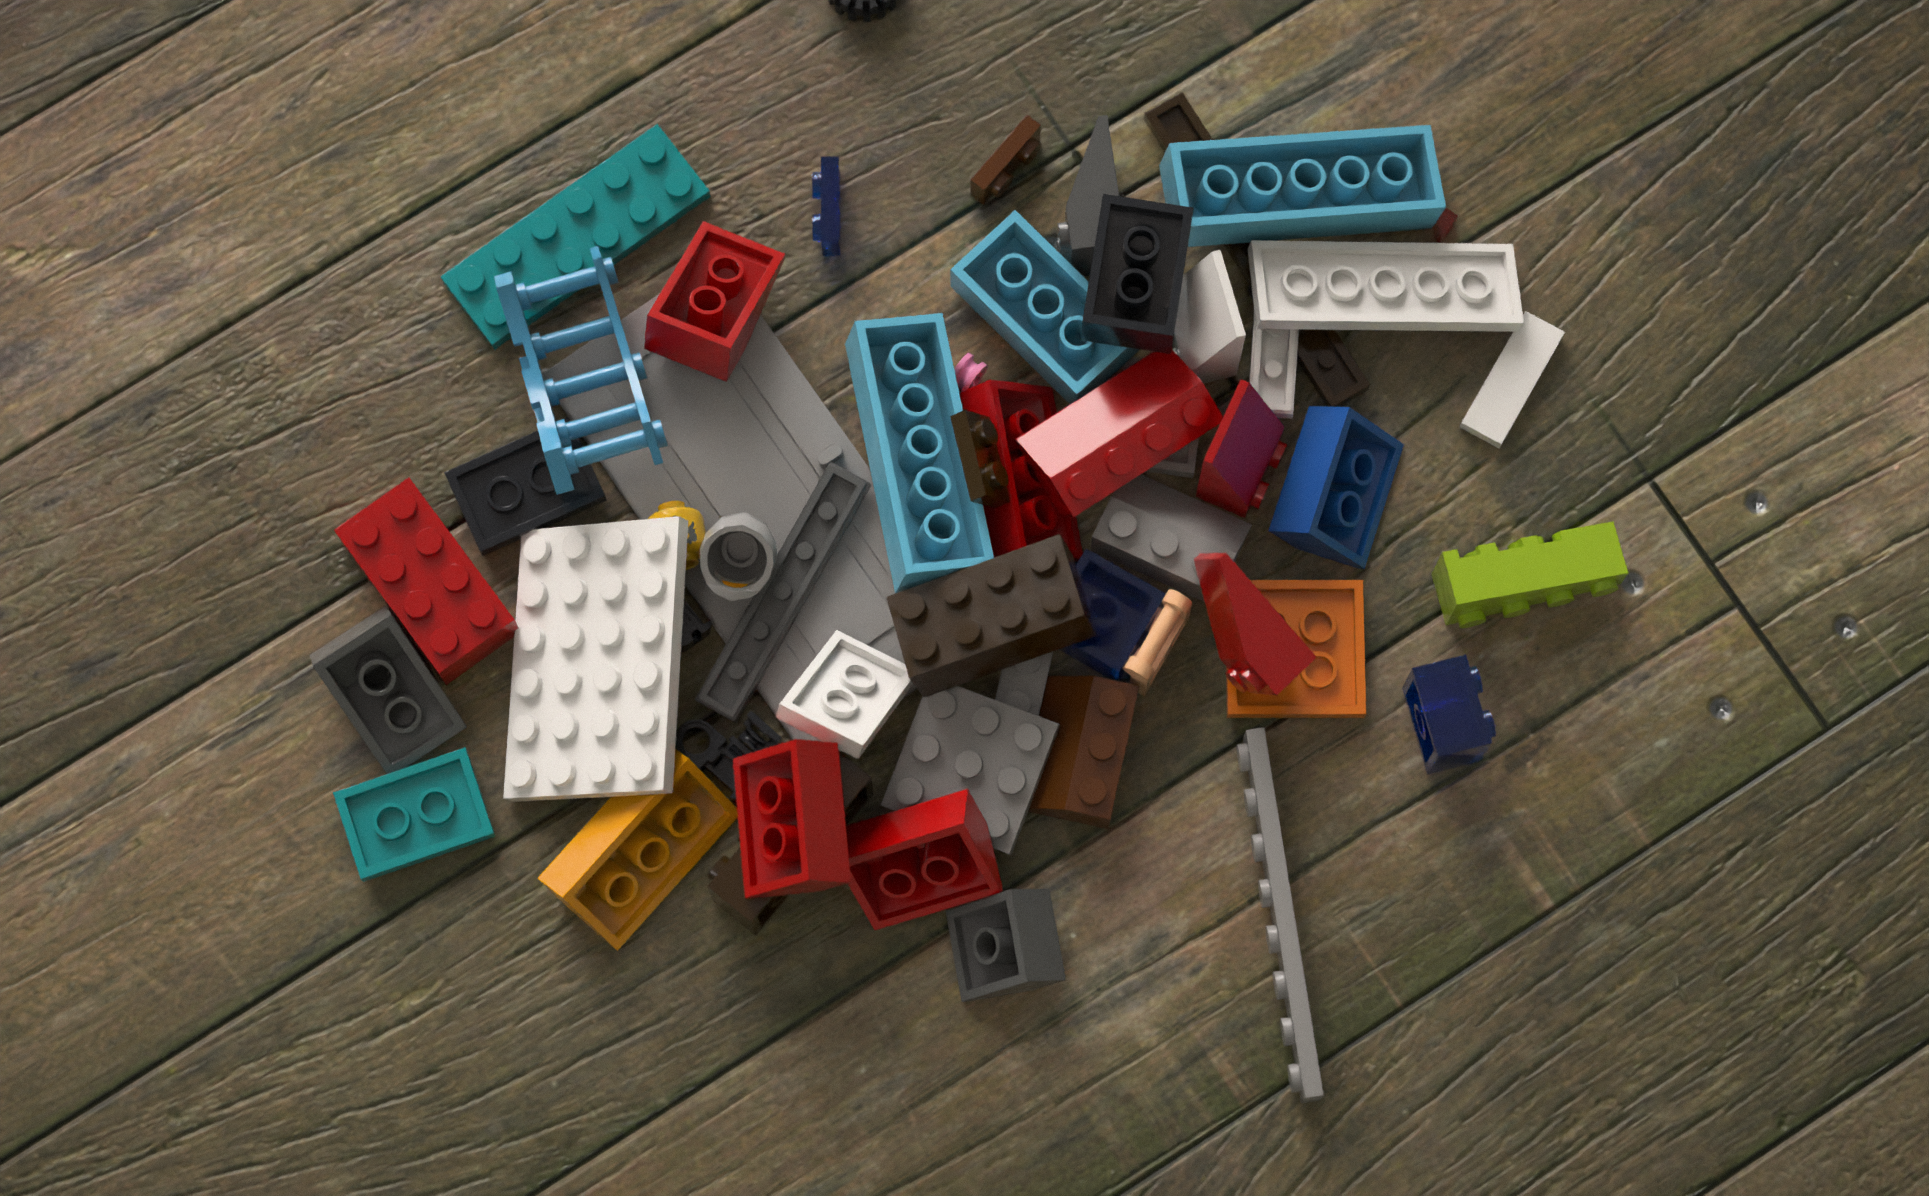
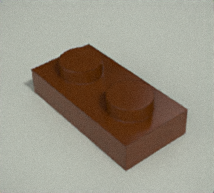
(996, 172)

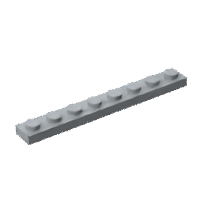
(1282, 934)

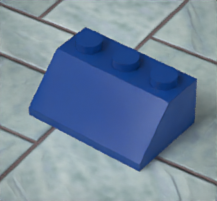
(1336, 485)

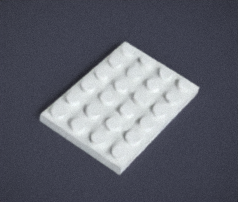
(596, 660)

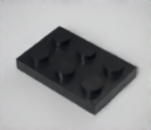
(514, 493)

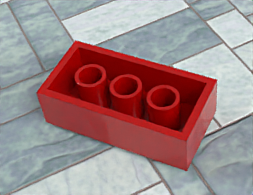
(427, 580)

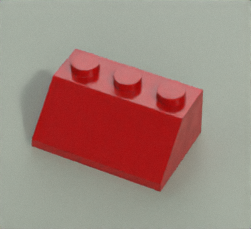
(791, 819)
(922, 860)

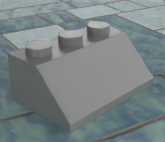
(1163, 532)

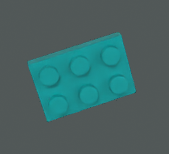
(414, 814)

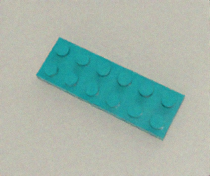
(609, 207)

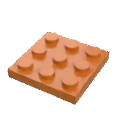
(1331, 624)

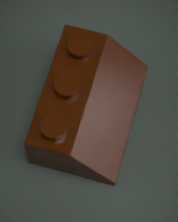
(1088, 749)

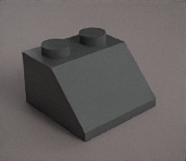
(1005, 944)

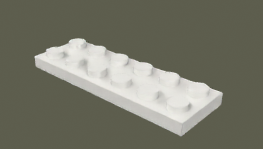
(1385, 286)

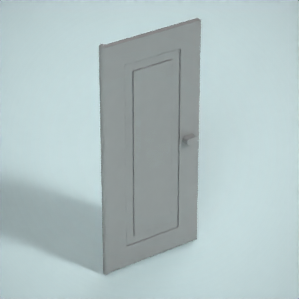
(753, 451)

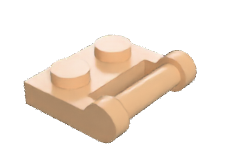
(1161, 638)

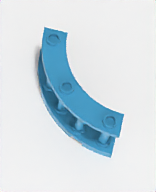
(546, 393)

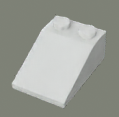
(1208, 321)

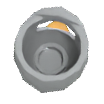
(739, 553)

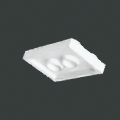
(845, 694)

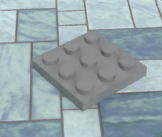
(978, 746)

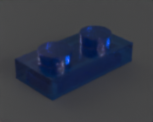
(827, 188)

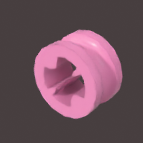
(969, 373)

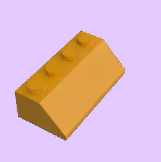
(638, 852)

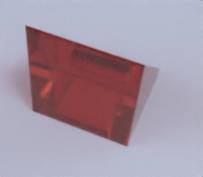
(1444, 225)

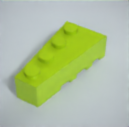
(1528, 574)

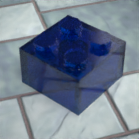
(1120, 612)
(1448, 713)

